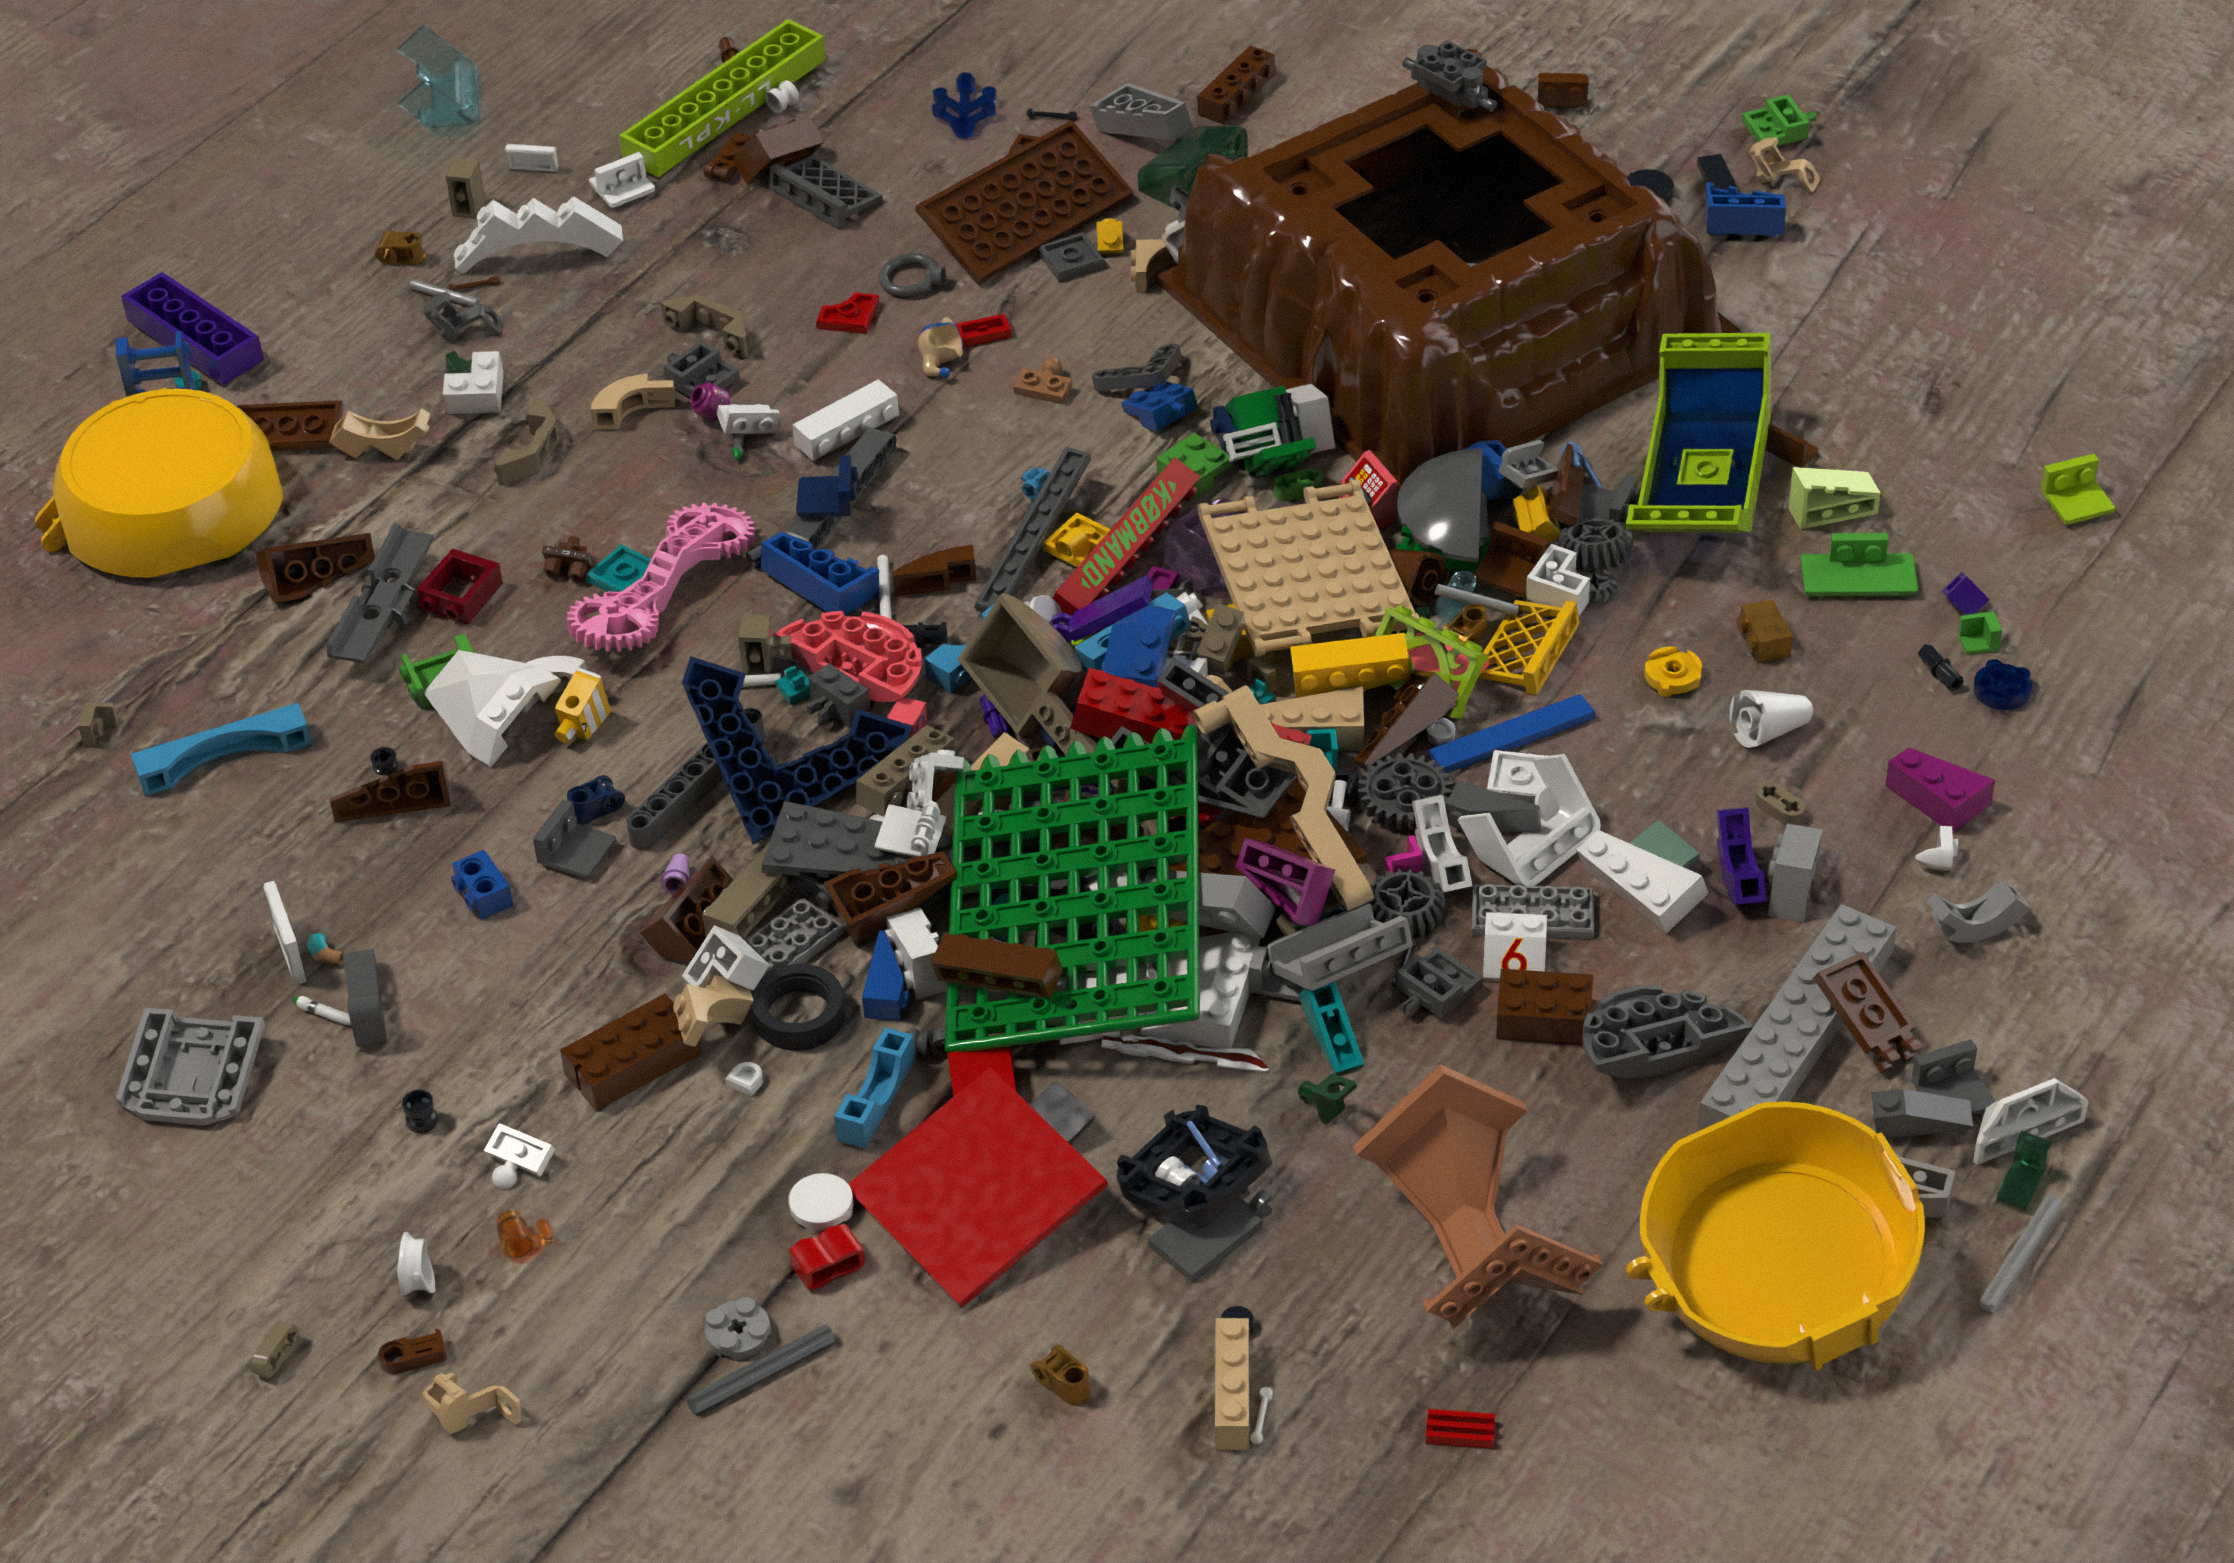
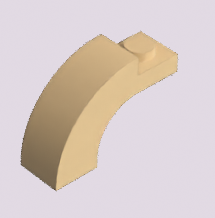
(627, 396)

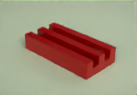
(984, 330)
(1460, 1423)

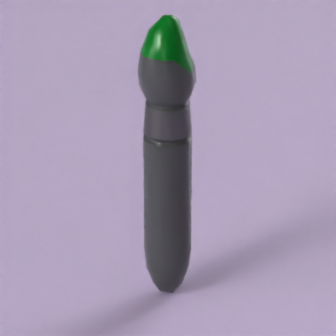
(737, 449)

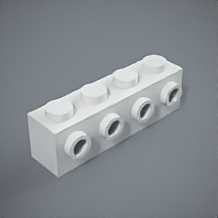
(845, 419)

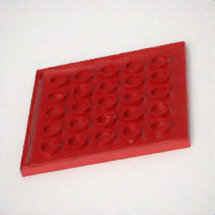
(976, 1186)

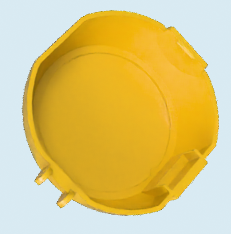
(161, 484)
(1781, 1233)

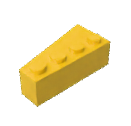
(1349, 664)

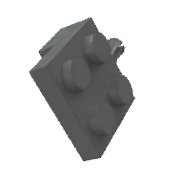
(698, 366)
(1436, 983)

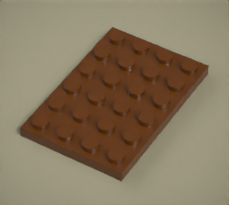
(1222, 841)

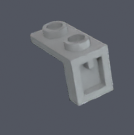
(1265, 982)

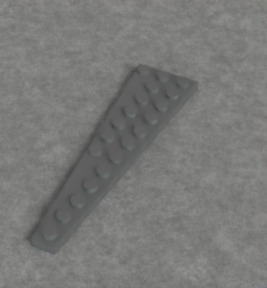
(839, 842)

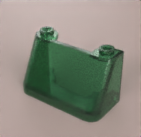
(1181, 160)

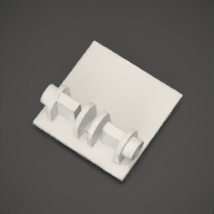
(911, 830)

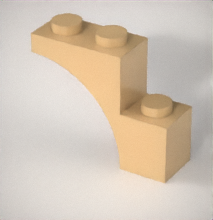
(1148, 260)
(394, 438)
(715, 1003)

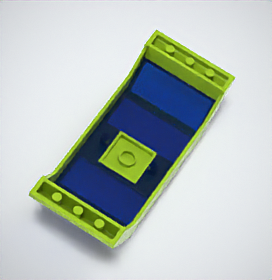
(1706, 434)

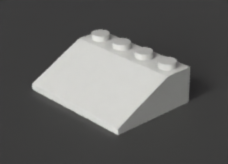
(1223, 991)

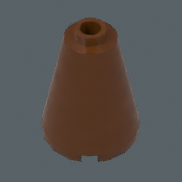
(1420, 574)

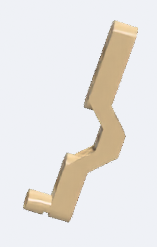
(1314, 775)

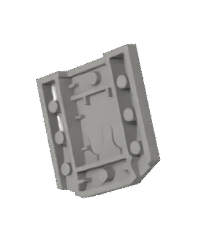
(189, 1067)

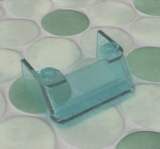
(448, 82)

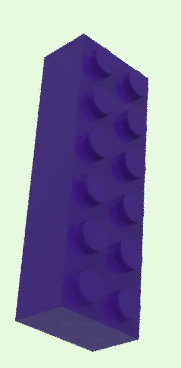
(215, 340)

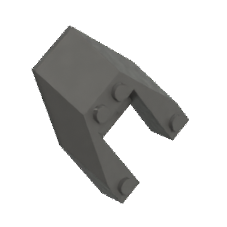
(1224, 767)

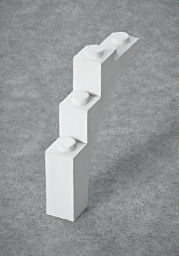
(536, 222)

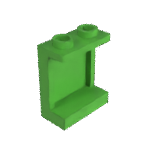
(423, 672)

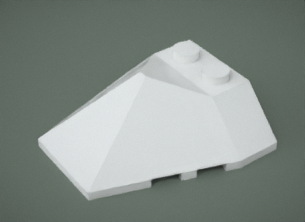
(483, 696)

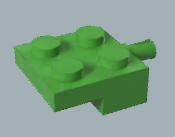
(1779, 119)
(1200, 457)

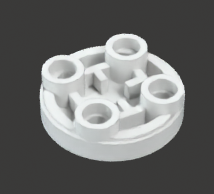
(820, 1202)

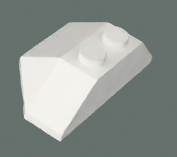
(2037, 1110)

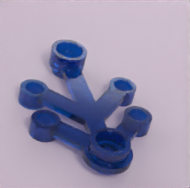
(964, 125)

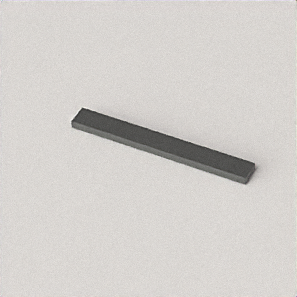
(1035, 527)

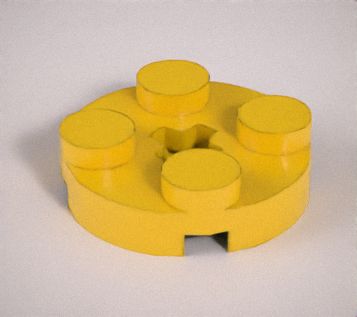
(1667, 682)

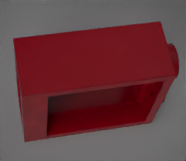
(459, 564)

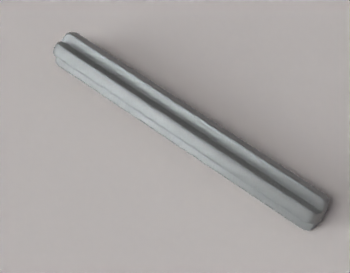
(2020, 1253)

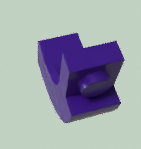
(1739, 870)

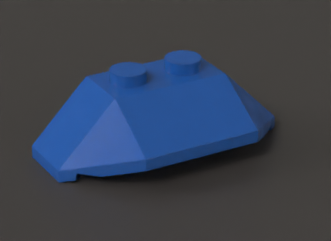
(1140, 645)

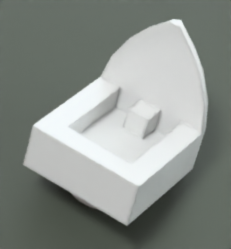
(1942, 856)

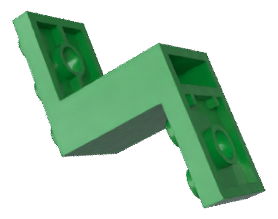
(1258, 410)

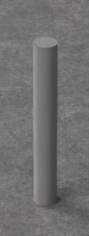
(433, 290)
(1472, 598)

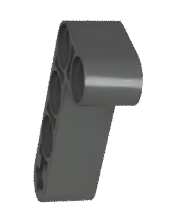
(364, 998)

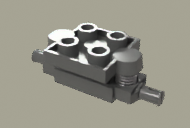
(1451, 74)

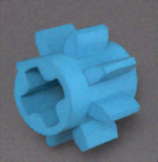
(1034, 482)

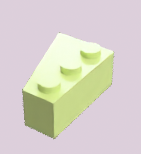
(1831, 496)

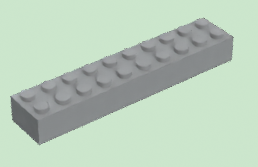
(1796, 1022)

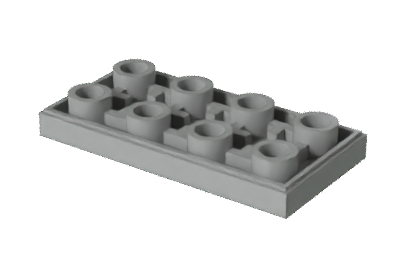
(1567, 908)
(795, 935)

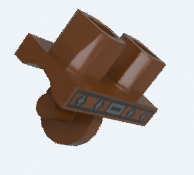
(570, 556)

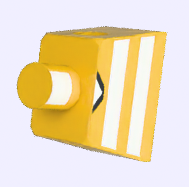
(581, 707)

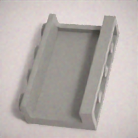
(1338, 947)

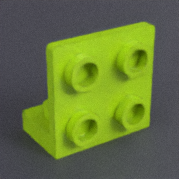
(2073, 489)

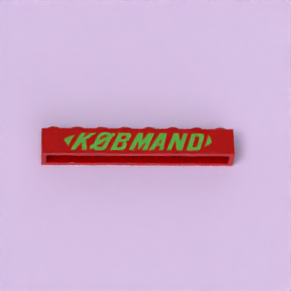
(1128, 537)

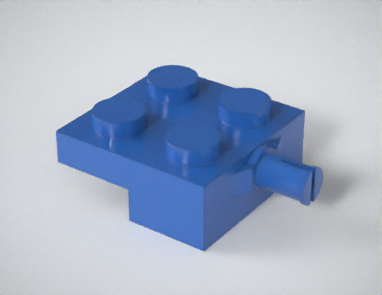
(1161, 404)

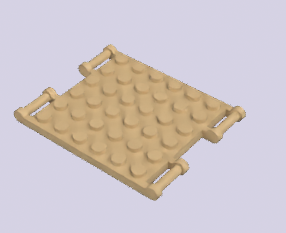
(1304, 566)

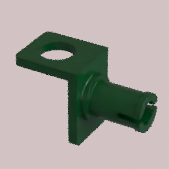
(1327, 1095)

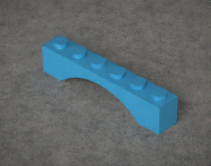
(167, 763)

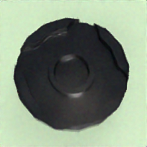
(1654, 180)

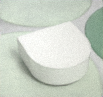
(745, 1078)

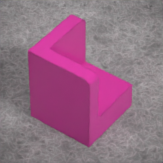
(1406, 860)

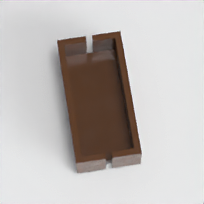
(627, 1053)

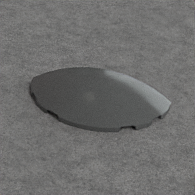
(1444, 502)
(1657, 1032)

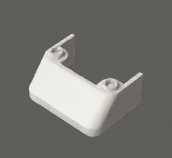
(1565, 825)

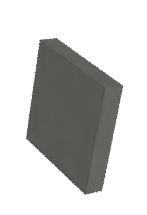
(1071, 257)

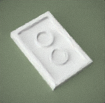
(284, 932)

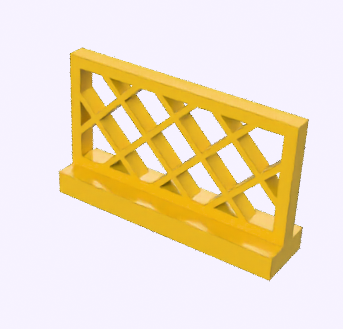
(1547, 648)

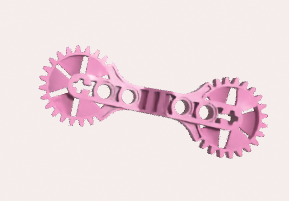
(643, 601)

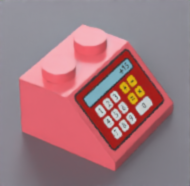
(1377, 487)

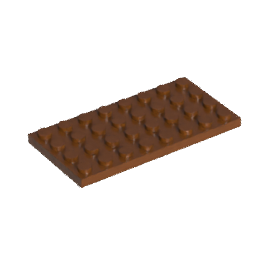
(1024, 201)

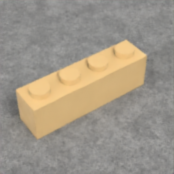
(1232, 1384)

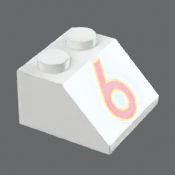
(1513, 943)

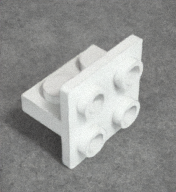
(622, 180)

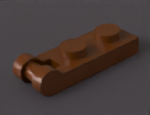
(722, 164)

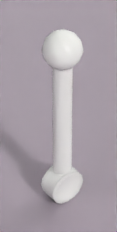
(1265, 1395)

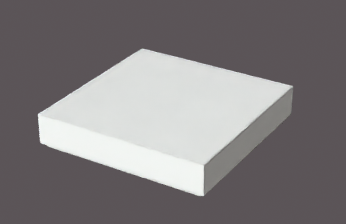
(1515, 775)

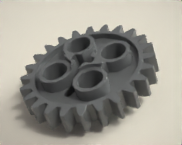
(1394, 784)

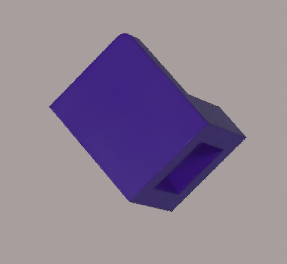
(1965, 594)

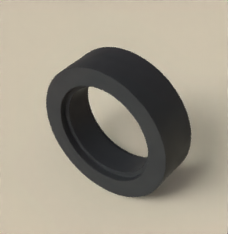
(805, 1034)

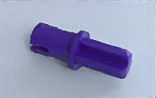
(993, 718)

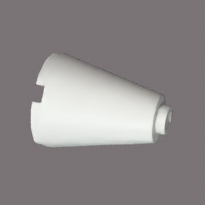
(1767, 715)

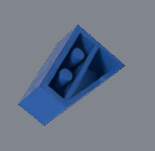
(1743, 213)

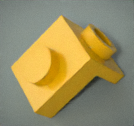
(1110, 236)

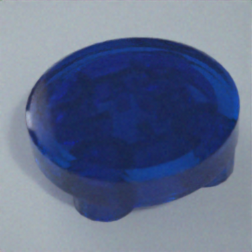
(2002, 685)

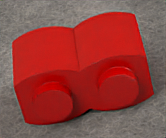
(826, 1256)

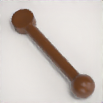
(493, 280)

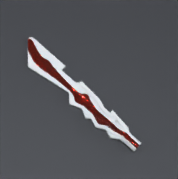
(1186, 1052)

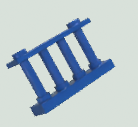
(133, 376)

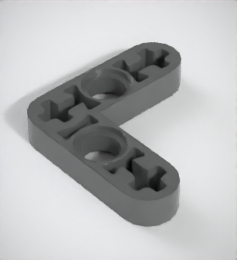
(1153, 373)

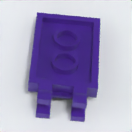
(1104, 610)

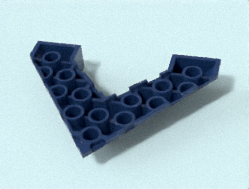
(749, 771)

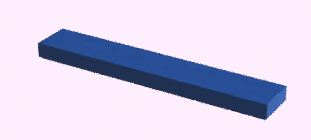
(1512, 733)

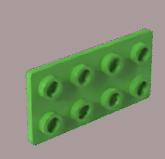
(1859, 567)

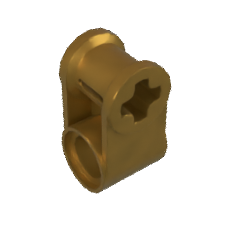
(399, 247)
(1470, 623)
(1063, 1376)

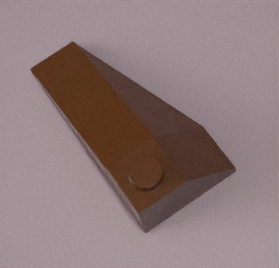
(871, 895)

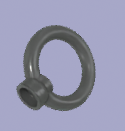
(934, 274)

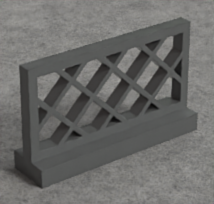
(820, 199)

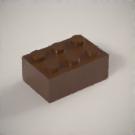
(1543, 1006)

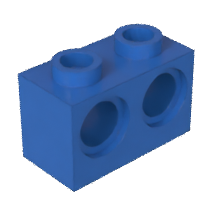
(481, 884)

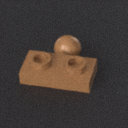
(1045, 384)

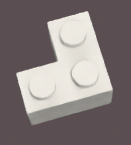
(476, 390)
(1313, 416)
(1555, 580)
(728, 957)

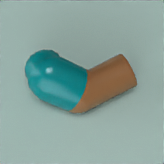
(320, 951)

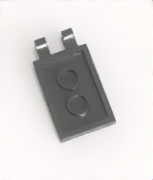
(1199, 1249)

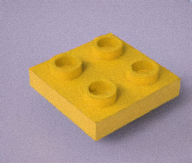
(1075, 539)

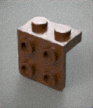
(1563, 89)
(1510, 559)

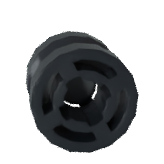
(419, 1111)

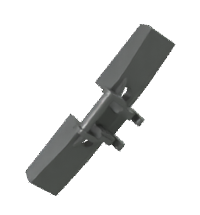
(381, 601)

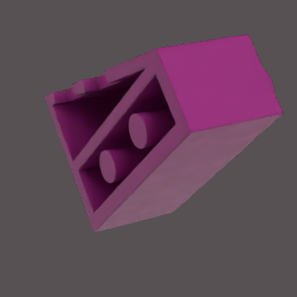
(1939, 788)
(1288, 878)

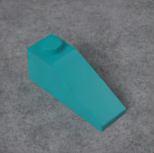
(1331, 1027)

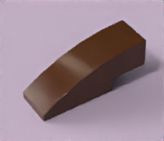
(935, 571)

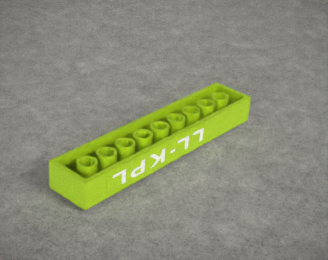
(723, 97)

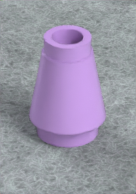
(676, 873)

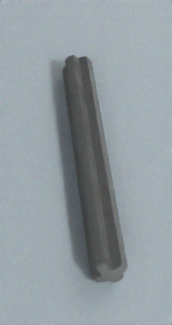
(760, 1369)

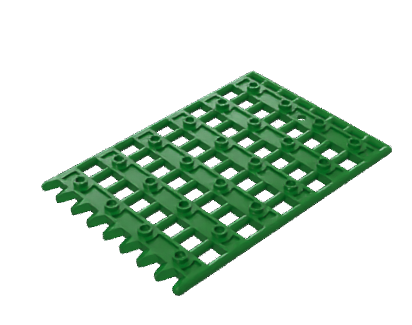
(1076, 907)

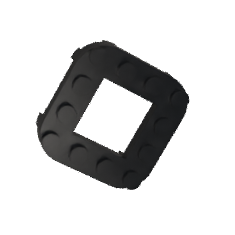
(1196, 1204)

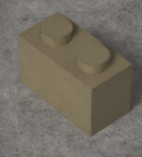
(465, 188)

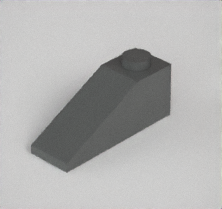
(1507, 812)
(1918, 1113)

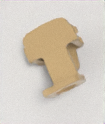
(1776, 164)
(454, 1407)

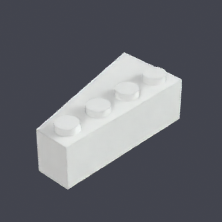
(1645, 881)

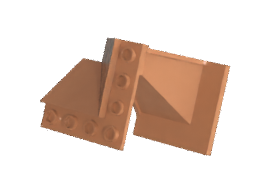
(1447, 1158)

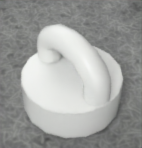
(1441, 731)

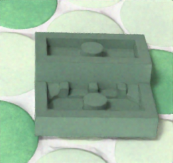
(1666, 844)

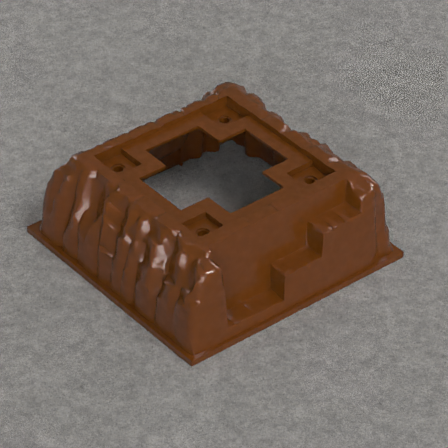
(1423, 345)

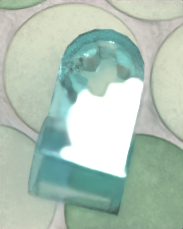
(1450, 608)

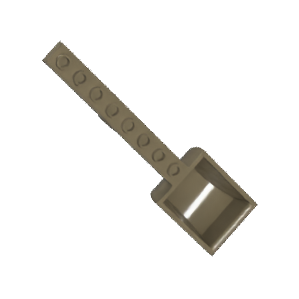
(1025, 674)

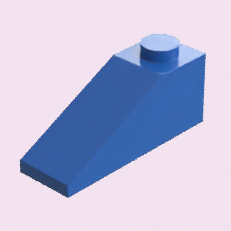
(884, 989)

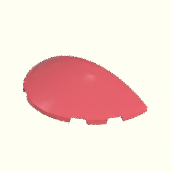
(866, 648)

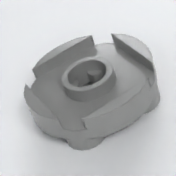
(737, 1314)

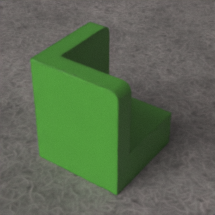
(1979, 633)

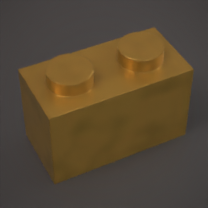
(1765, 631)

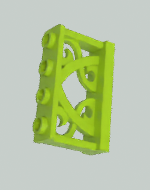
(1446, 659)

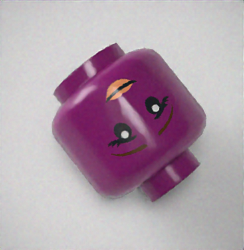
(706, 399)

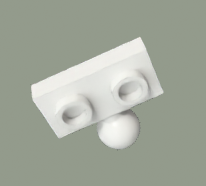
(517, 1151)

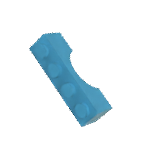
(944, 668)
(890, 1063)

